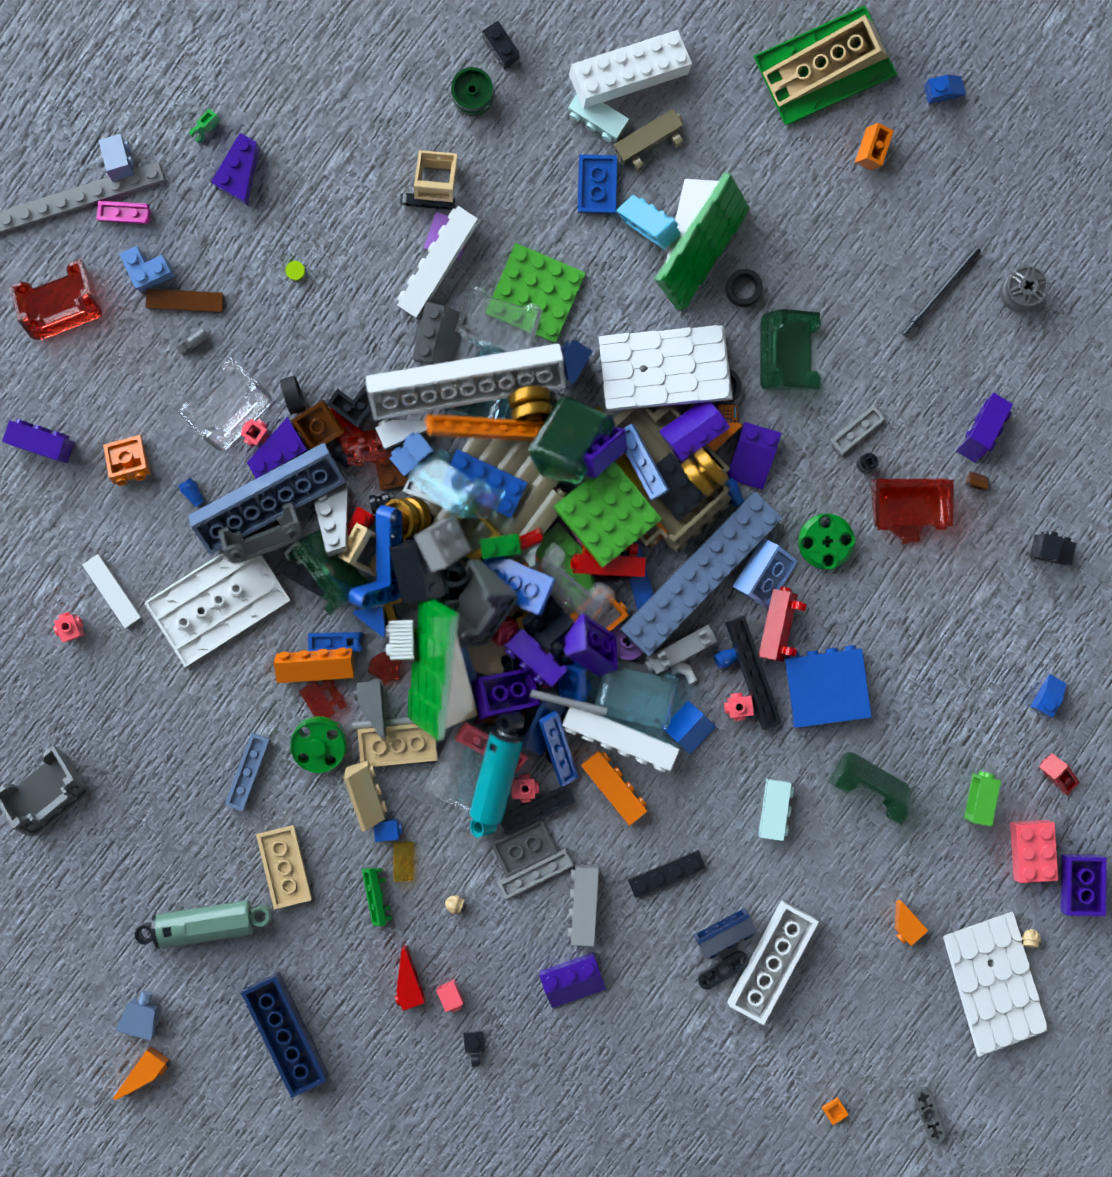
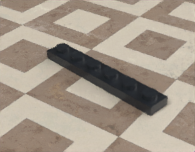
(753, 672)

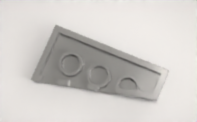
(333, 518)

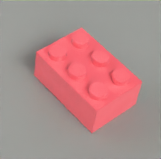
(1034, 851)

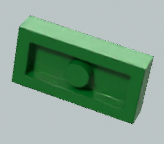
(500, 546)

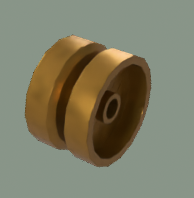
(530, 404)
(703, 473)
(414, 516)

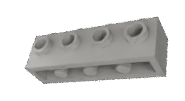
(584, 905)

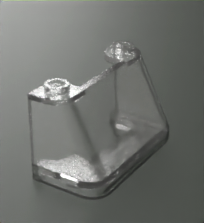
(497, 321)
(227, 407)
(569, 591)

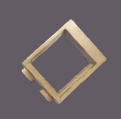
(435, 190)
(355, 545)

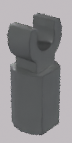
(193, 342)

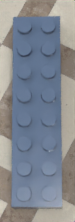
(263, 498)

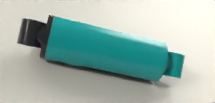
(496, 774)

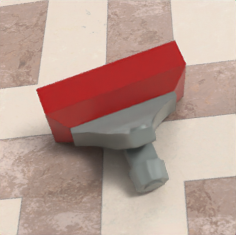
(529, 544)

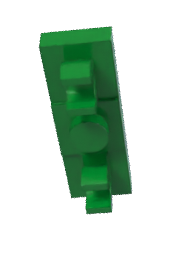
(375, 896)

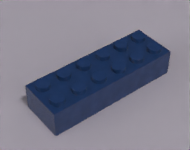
(285, 1034)

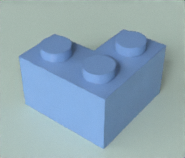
(144, 273)
(412, 453)

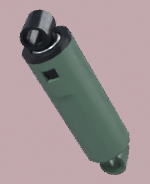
(202, 924)

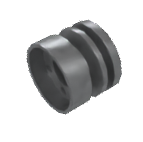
(1013, 291)

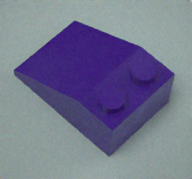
(753, 455)

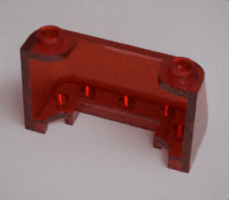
(56, 304)
(912, 502)

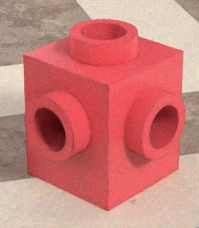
(249, 430)
(69, 627)
(505, 631)
(745, 710)
(519, 793)

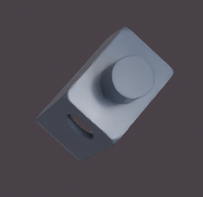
(140, 1017)

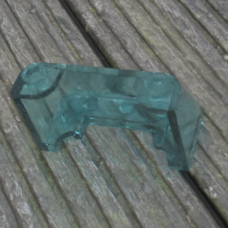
(638, 696)

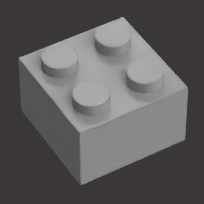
(443, 543)

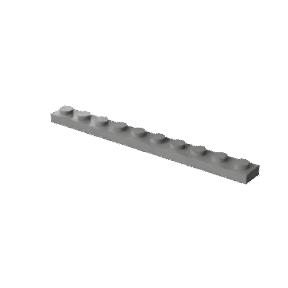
(79, 197)

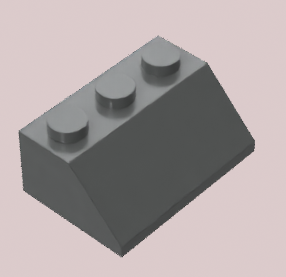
(436, 335)

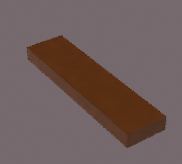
(184, 300)

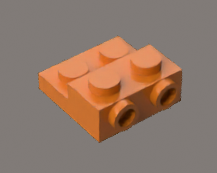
(126, 460)

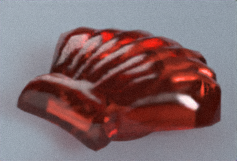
(907, 533)
(384, 668)

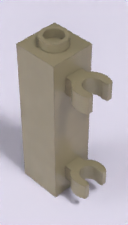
(648, 137)

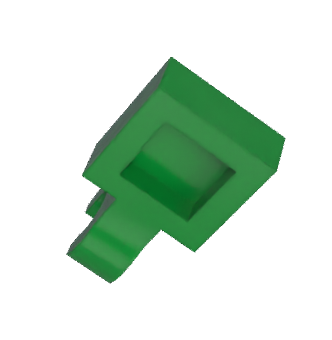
(205, 123)

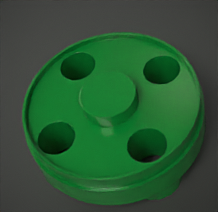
(826, 541)
(318, 744)

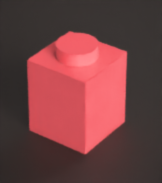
(450, 996)

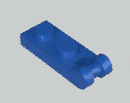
(334, 641)

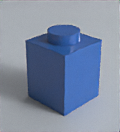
(388, 830)

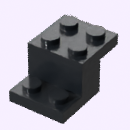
(551, 629)

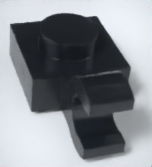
(474, 1044)

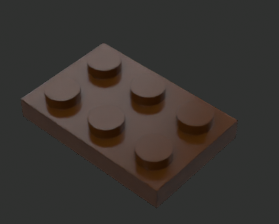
(389, 474)

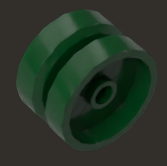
(480, 85)

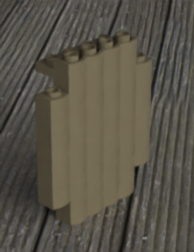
(534, 507)
(678, 531)

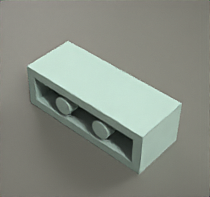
(600, 119)
(775, 809)

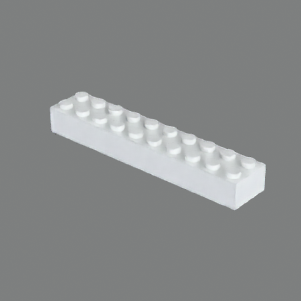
(464, 381)

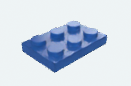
(597, 184)

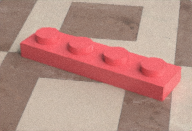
(477, 740)

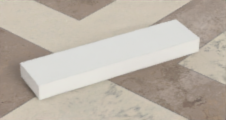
(112, 591)

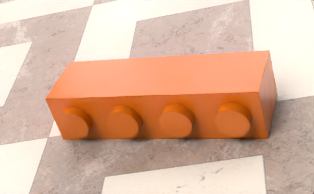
(314, 665)
(613, 787)

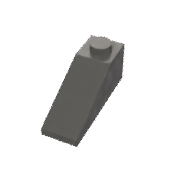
(371, 700)

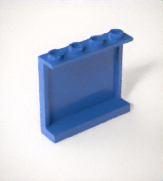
(827, 686)

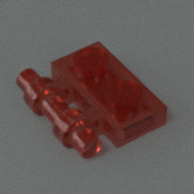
(362, 442)
(317, 701)

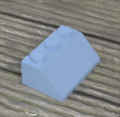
(765, 571)

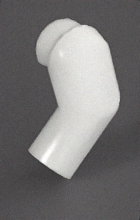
(685, 669)

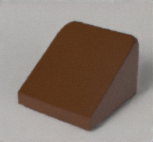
(977, 481)

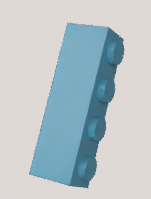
(649, 221)

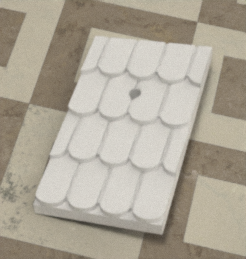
(665, 368)
(230, 599)
(997, 997)

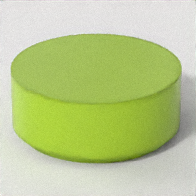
(295, 270)

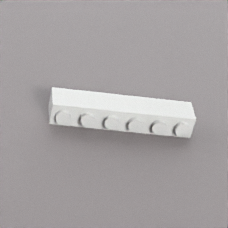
(438, 261)

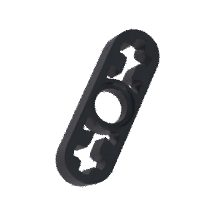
(407, 199)
(713, 982)

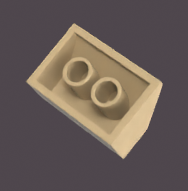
(365, 794)

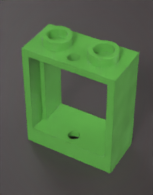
(982, 798)

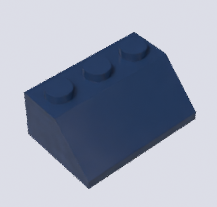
(574, 359)
(534, 737)
(725, 933)

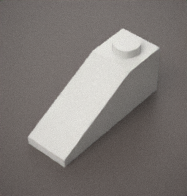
(395, 431)

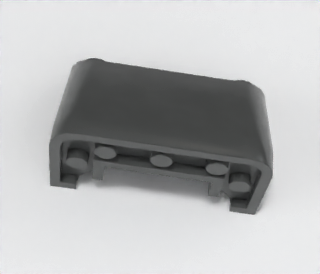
(240, 550)
(481, 605)
(43, 794)

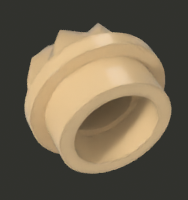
(454, 904)
(1031, 939)

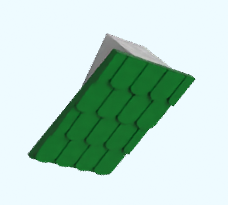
(707, 220)

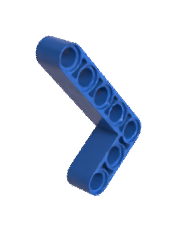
(386, 587)

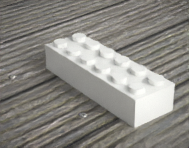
(630, 69)
(622, 737)
(772, 962)

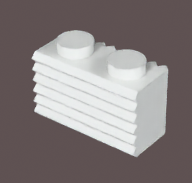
(401, 640)

